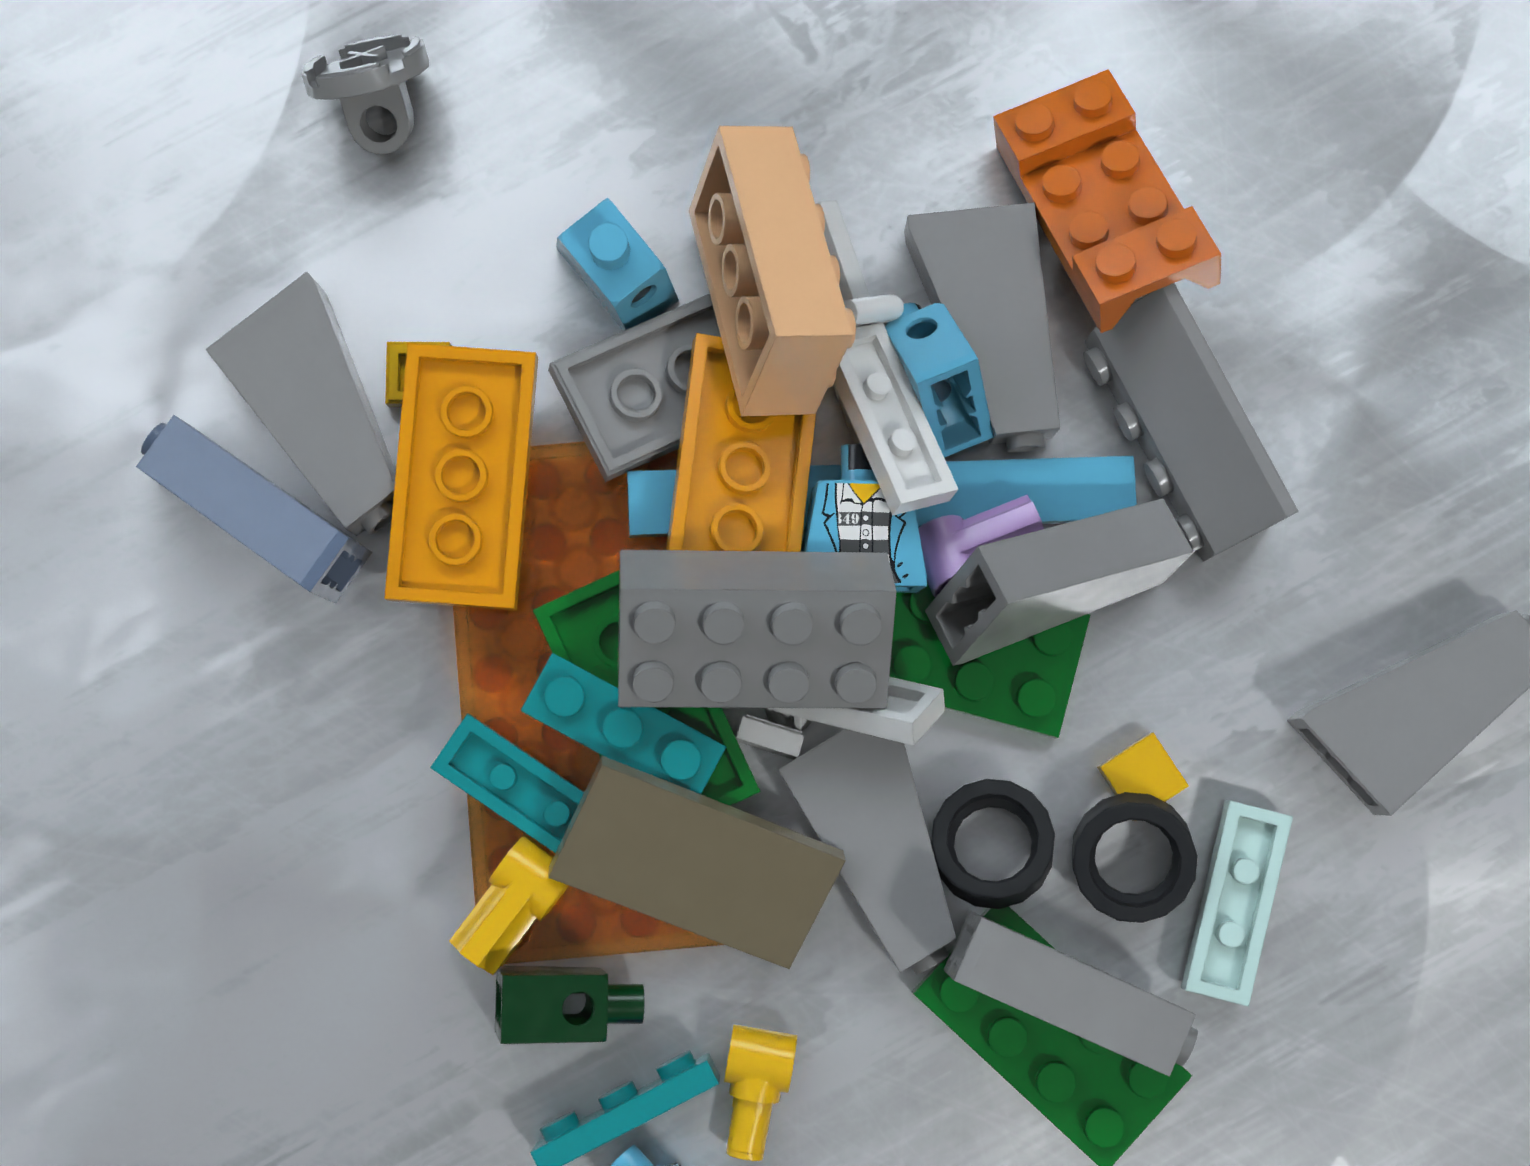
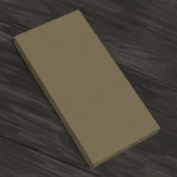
(695, 863)

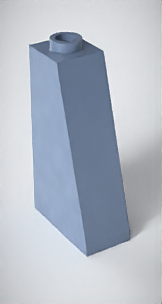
(252, 509)

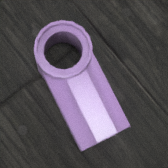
(951, 540)

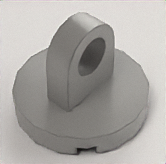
(370, 76)

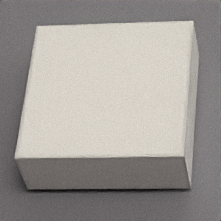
(770, 736)

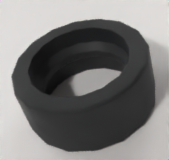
(997, 795)
(1131, 906)

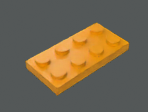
(736, 475)
(461, 476)

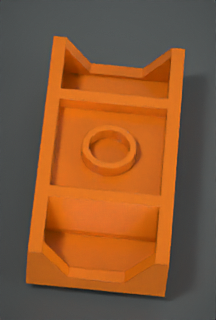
(1103, 197)

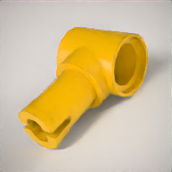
(758, 1072)

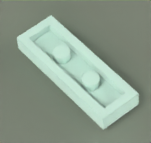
(1236, 902)

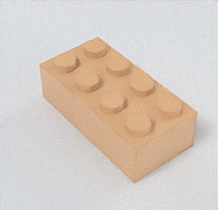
(770, 271)

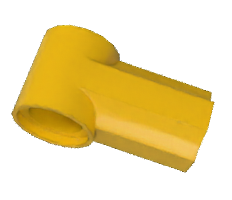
(509, 907)

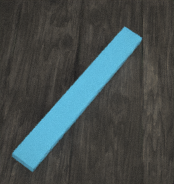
(1058, 487)

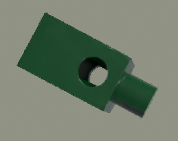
(533, 997)

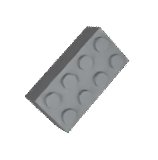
(754, 629)

